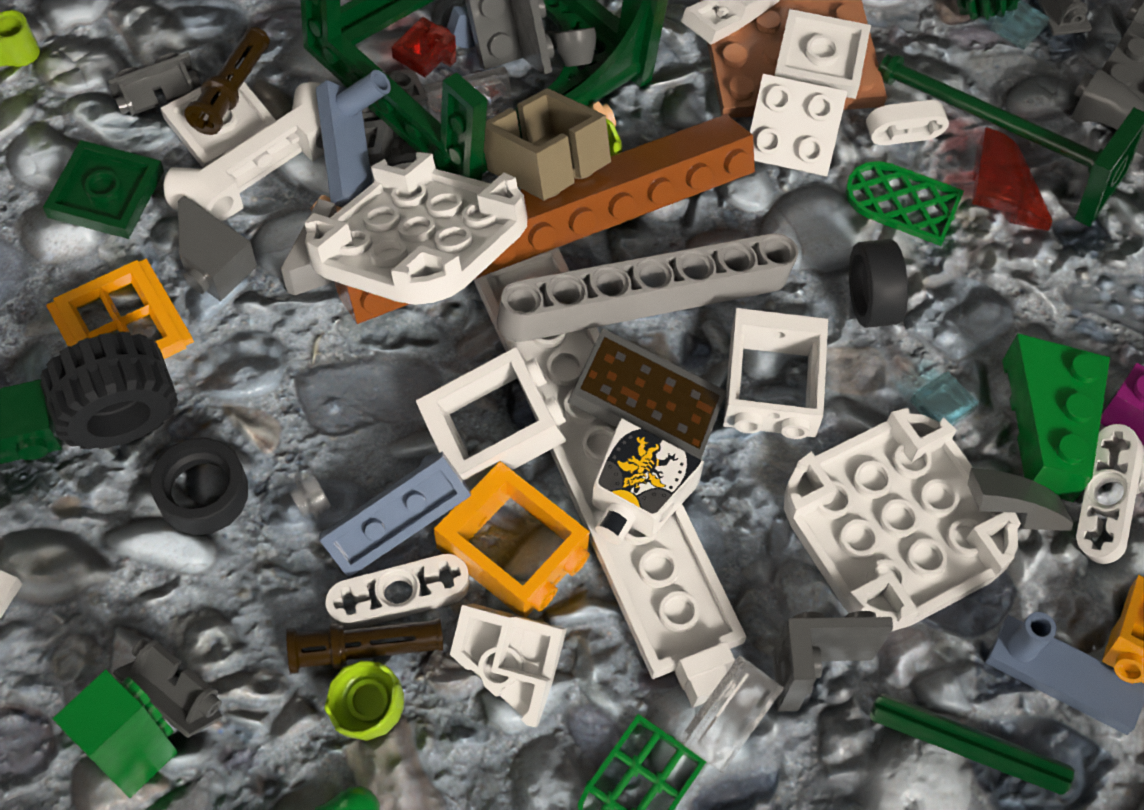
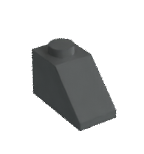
(211, 251)

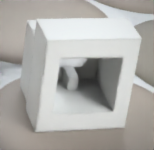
(703, 672)

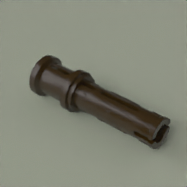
(215, 105)
(427, 638)

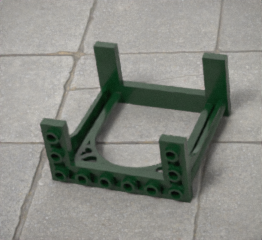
(624, 47)

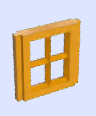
(151, 292)

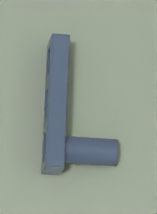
(345, 135)
(395, 514)
(1065, 673)

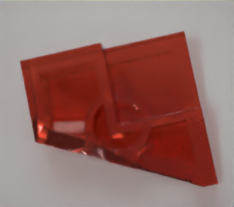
(1006, 181)

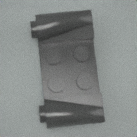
(1120, 83)

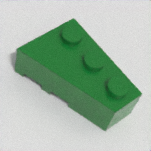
(1057, 411)
(118, 731)

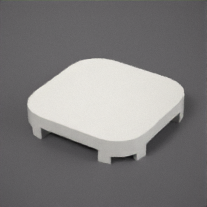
(417, 232)
(897, 520)

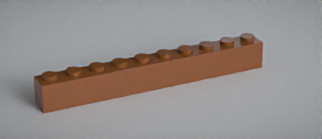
(616, 193)

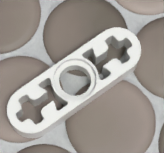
(1090, 525)
(359, 586)

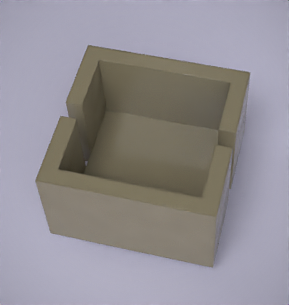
(557, 145)

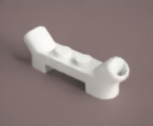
(221, 182)

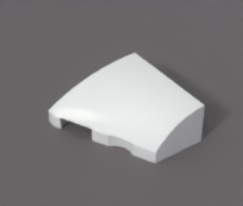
(510, 655)

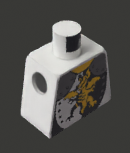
(641, 483)

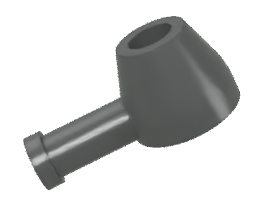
(574, 46)

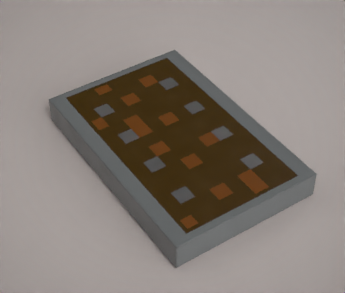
(648, 392)

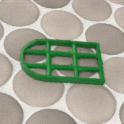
(635, 767)

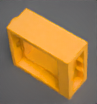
(471, 515)

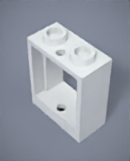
(781, 335)
(511, 451)

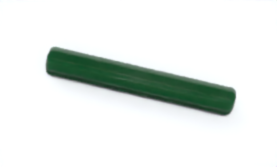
(972, 743)

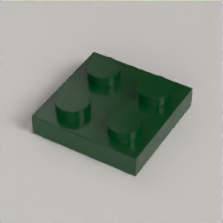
(103, 189)

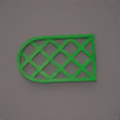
(886, 218)

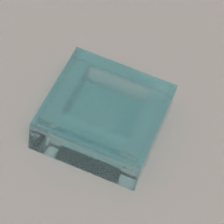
(1020, 25)
(945, 399)

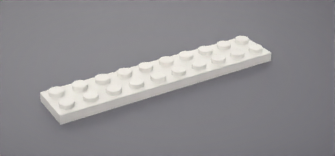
(659, 579)

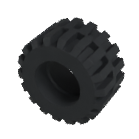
(108, 390)

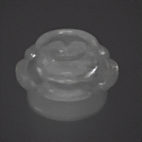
(310, 497)

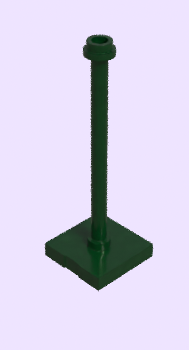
(1106, 166)

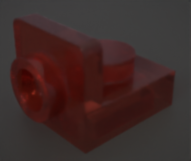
(425, 47)

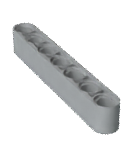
(645, 287)

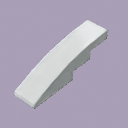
(720, 18)

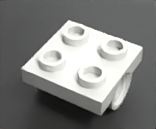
(796, 124)

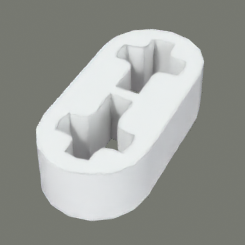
(907, 122)

